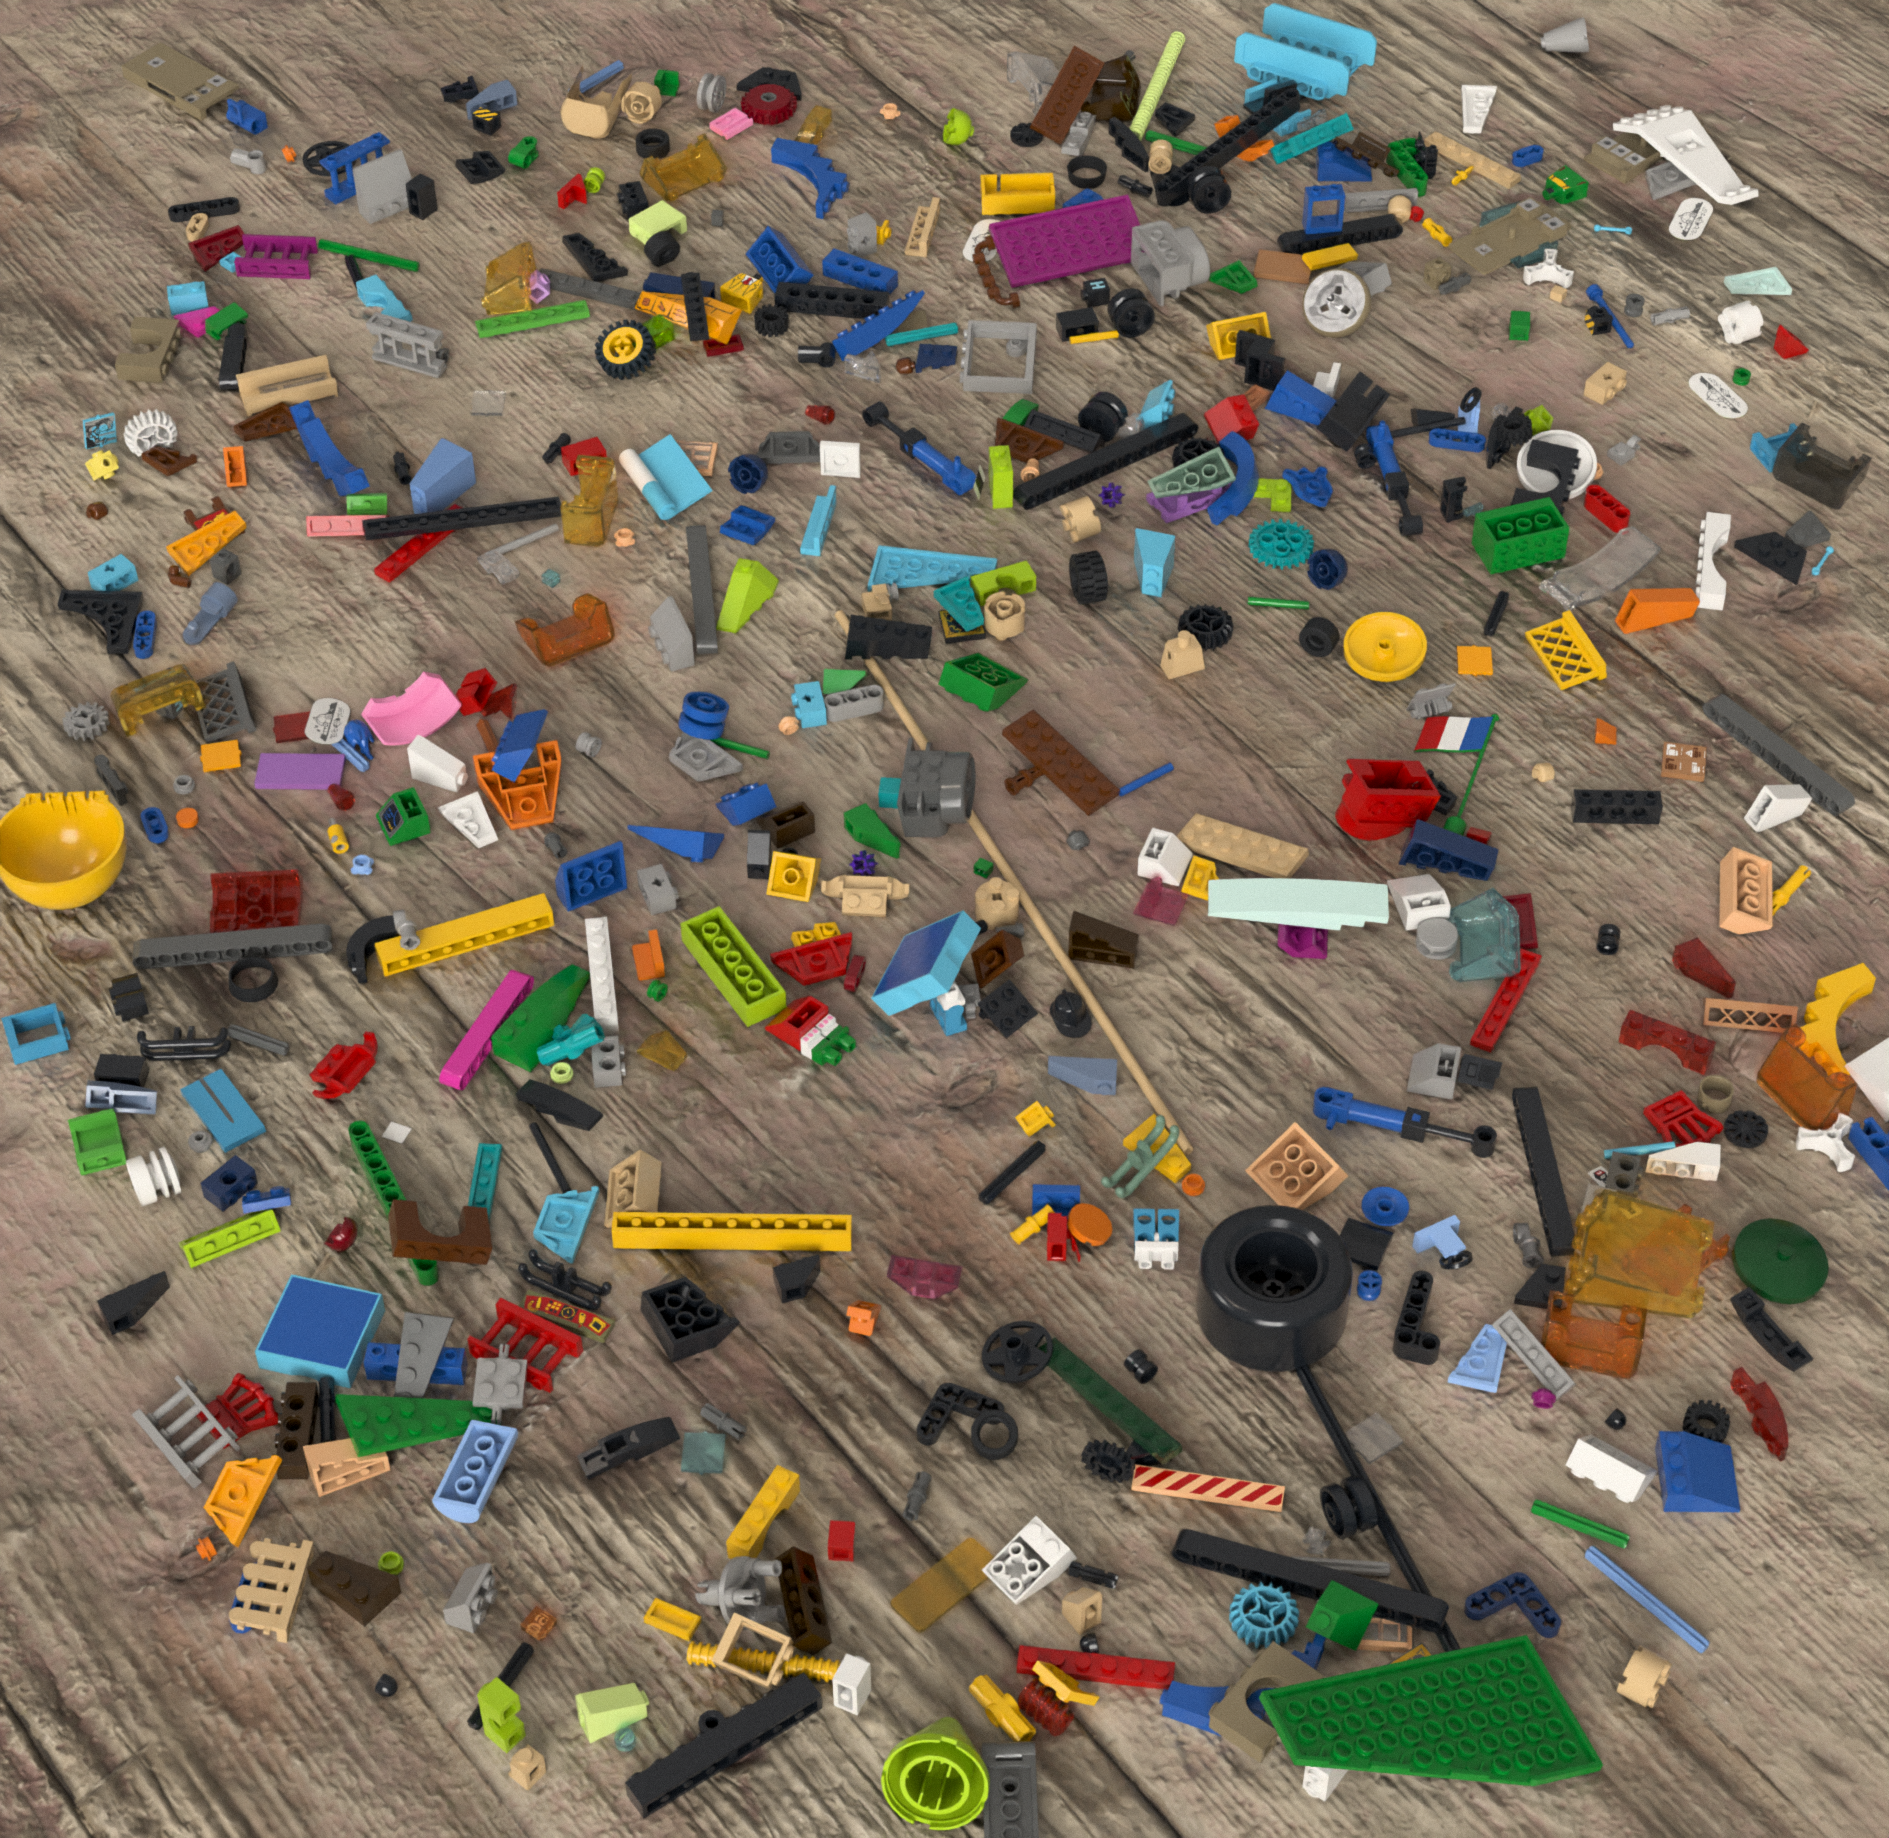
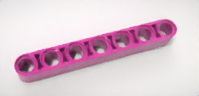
(477, 1041)

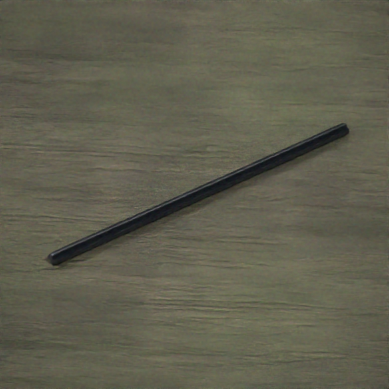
(1384, 1521)

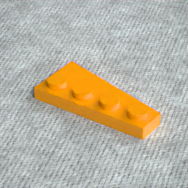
(204, 543)

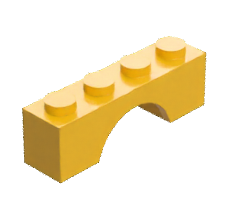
(776, 1494)

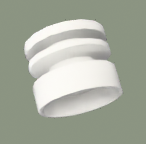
(153, 1176)

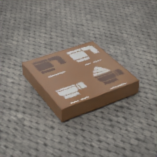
(1683, 761)

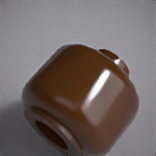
(905, 365)
(96, 510)

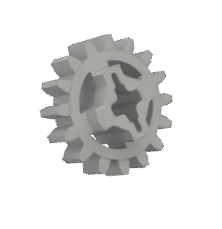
(86, 721)

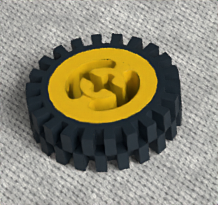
(620, 341)

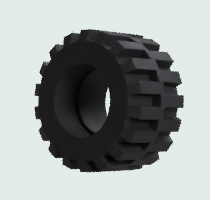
(1088, 577)

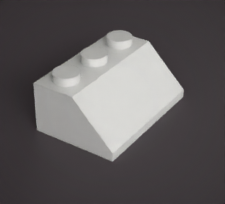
(1610, 1468)

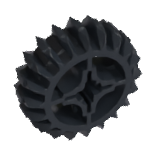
(1191, 449)
(1208, 624)

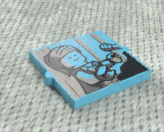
(99, 430)

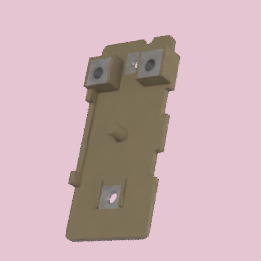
(1510, 236)

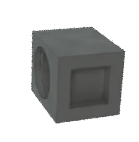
(225, 566)

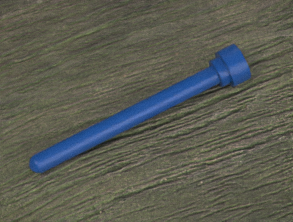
(1595, 294)

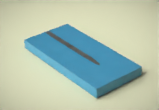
(223, 1110)

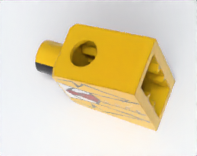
(743, 292)

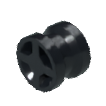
(1365, 456)

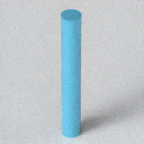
(1642, 1149)

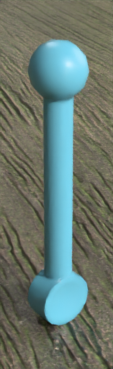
(1628, 230)
(1816, 570)

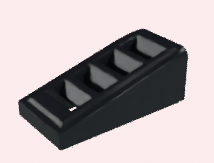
(1422, 416)

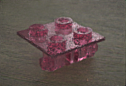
(1160, 903)

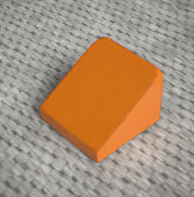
(1604, 732)

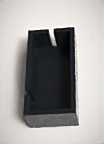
(1352, 412)

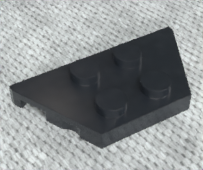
(771, 76)
(1775, 553)

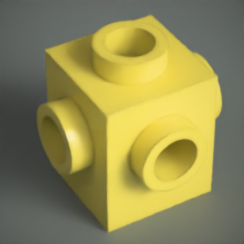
(102, 465)

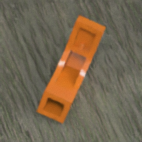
(1253, 152)

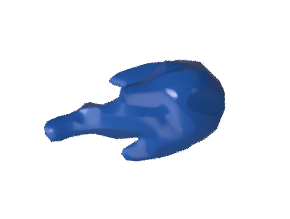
(358, 733)

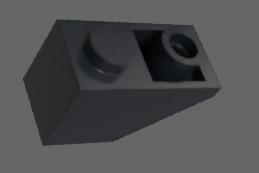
(796, 1278)

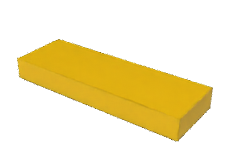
(1329, 256)

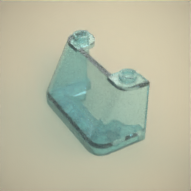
(1487, 938)

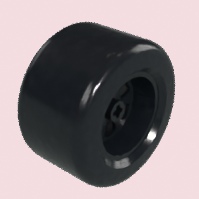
(1262, 1322)

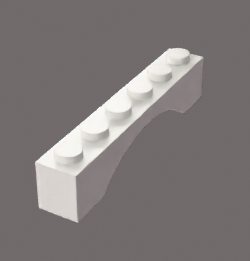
(1711, 585)
(602, 975)

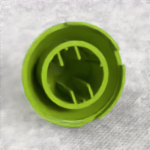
(936, 1777)

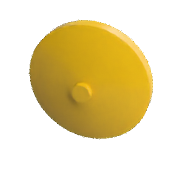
(1385, 646)

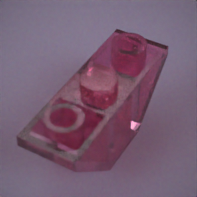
(924, 1277)

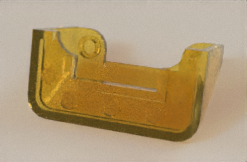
(684, 170)
(509, 281)
(154, 693)

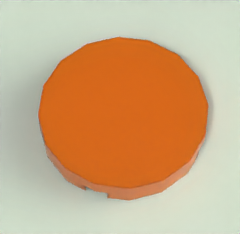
(1089, 1224)

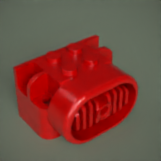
(1384, 797)

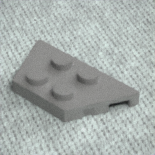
(1666, 180)
(702, 758)

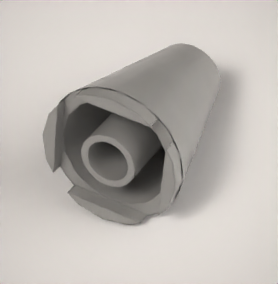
(1567, 38)

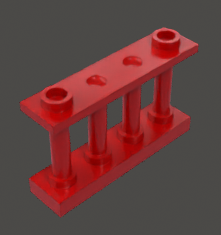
(536, 1326)

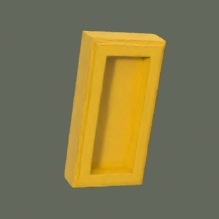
(672, 1619)

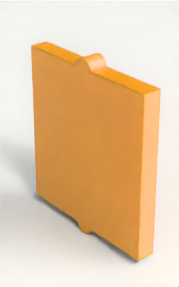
(1474, 660)
(220, 755)

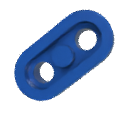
(154, 825)

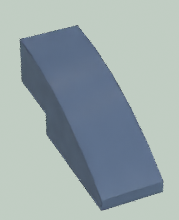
(120, 1097)

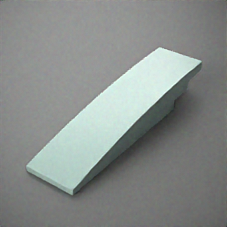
(1299, 901)

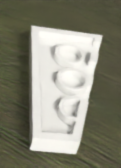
(1476, 106)

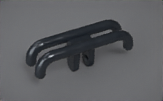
(184, 1048)
(564, 1282)

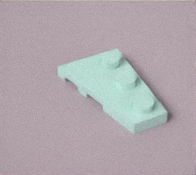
(1763, 281)

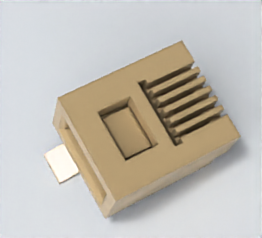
(877, 602)

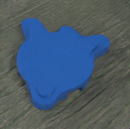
(1310, 486)

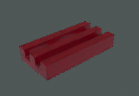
(715, 348)

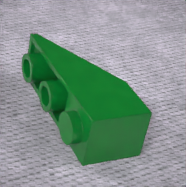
(869, 830)

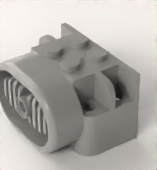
(1169, 260)

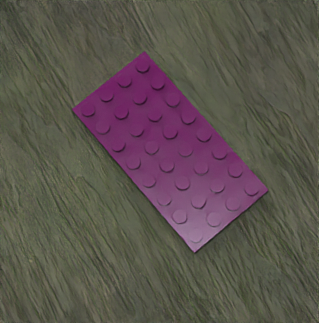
(1065, 240)

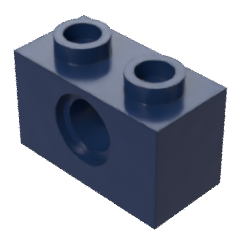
(229, 1183)

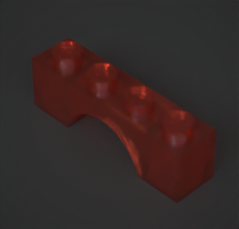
(1692, 1050)

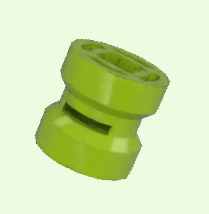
(594, 179)

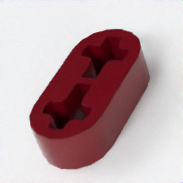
(855, 973)

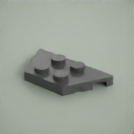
(789, 448)

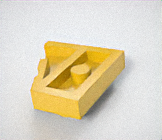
(1198, 876)
(1066, 1686)

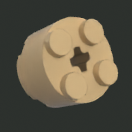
(641, 102)
(1080, 519)
(1004, 615)
(997, 903)
(1643, 1676)

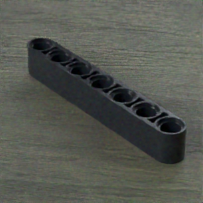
(1353, 232)

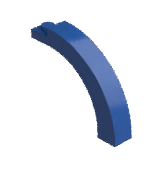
(1247, 478)

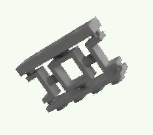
(408, 333)

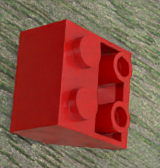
(797, 1020)

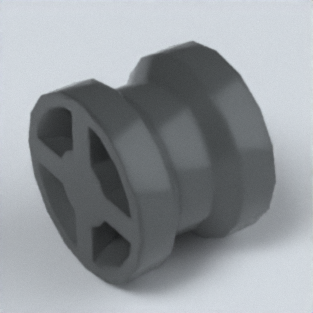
(1634, 305)

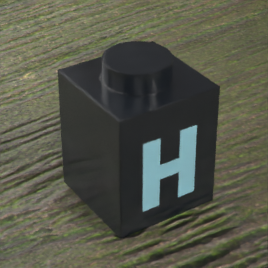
(1095, 292)

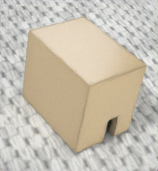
(1558, 293)

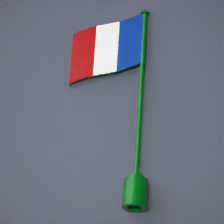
(1457, 736)

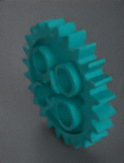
(1281, 544)

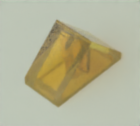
(663, 1050)

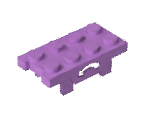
(1185, 504)

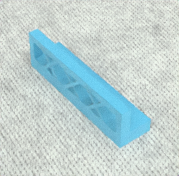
(819, 523)

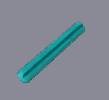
(921, 334)

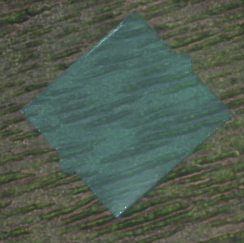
(703, 1452)

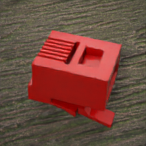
(1056, 1238)

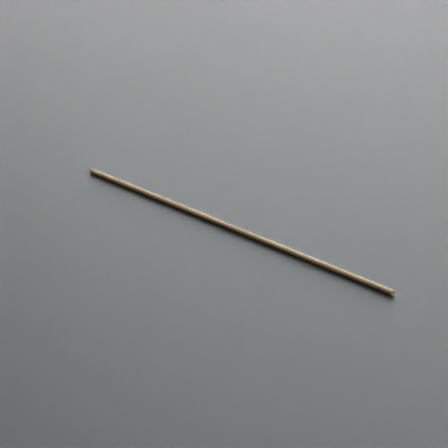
(1034, 914)

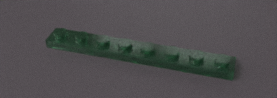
(1112, 1403)

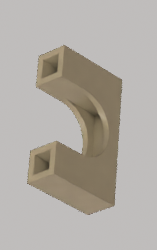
(152, 365)
(1233, 1718)

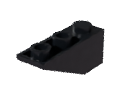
(130, 1304)

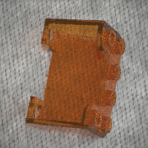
(1593, 1343)

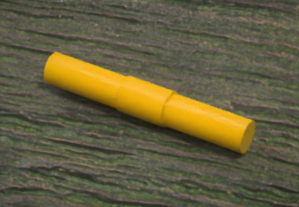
(1093, 337)

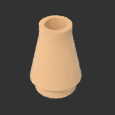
(1031, 470)

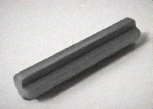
(258, 1039)

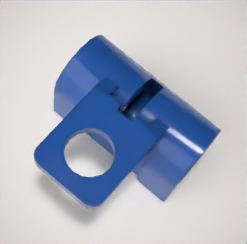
(246, 116)

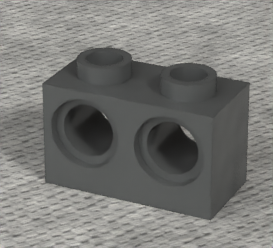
(1624, 1173)

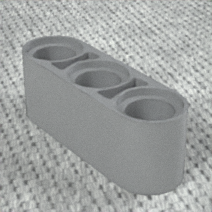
(854, 703)

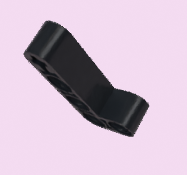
(1409, 1340)

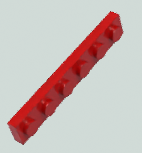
(410, 553)
(1504, 1003)
(1099, 1667)

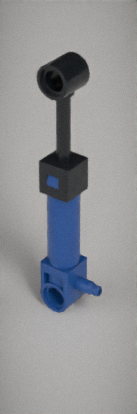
(915, 444)
(1396, 482)
(1412, 1124)

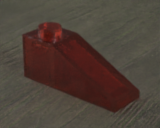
(1701, 966)

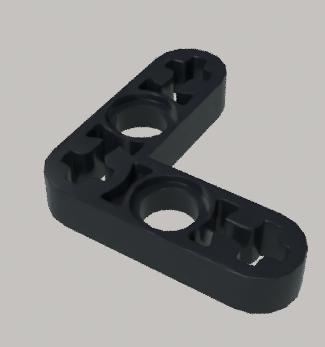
(948, 1406)

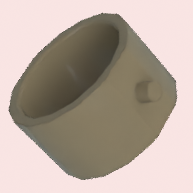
(1714, 1105)

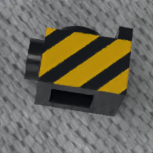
(486, 121)
(1598, 315)

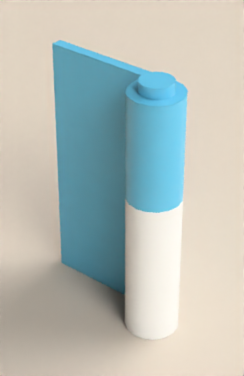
(665, 477)

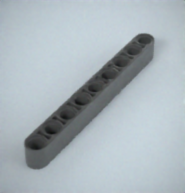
(701, 590)
(1778, 754)
(232, 946)

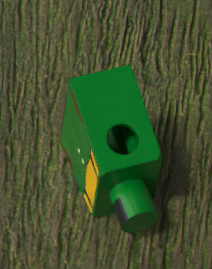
(1565, 186)

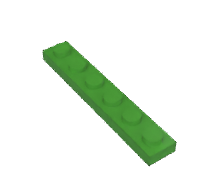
(532, 319)

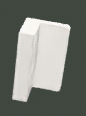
(1328, 382)

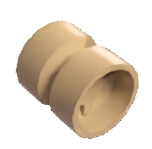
(1160, 156)

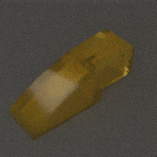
(814, 125)

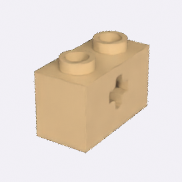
(1605, 383)

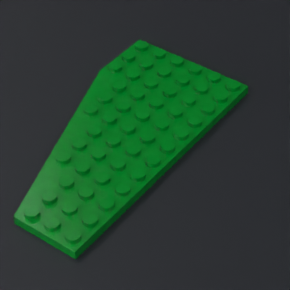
(1444, 1715)

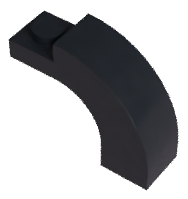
(363, 941)

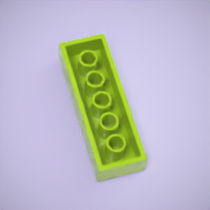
(733, 966)

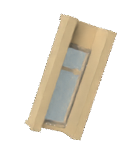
(286, 383)

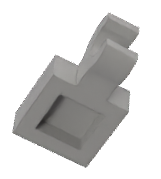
(1624, 452)
(972, 998)

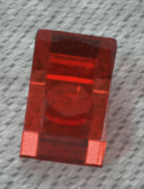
(502, 700)

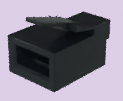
(1479, 1071)

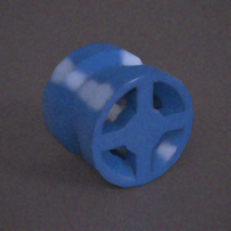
(1374, 1284)

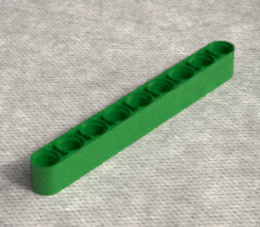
(385, 1188)

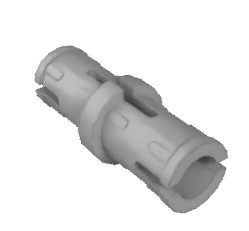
(1670, 315)

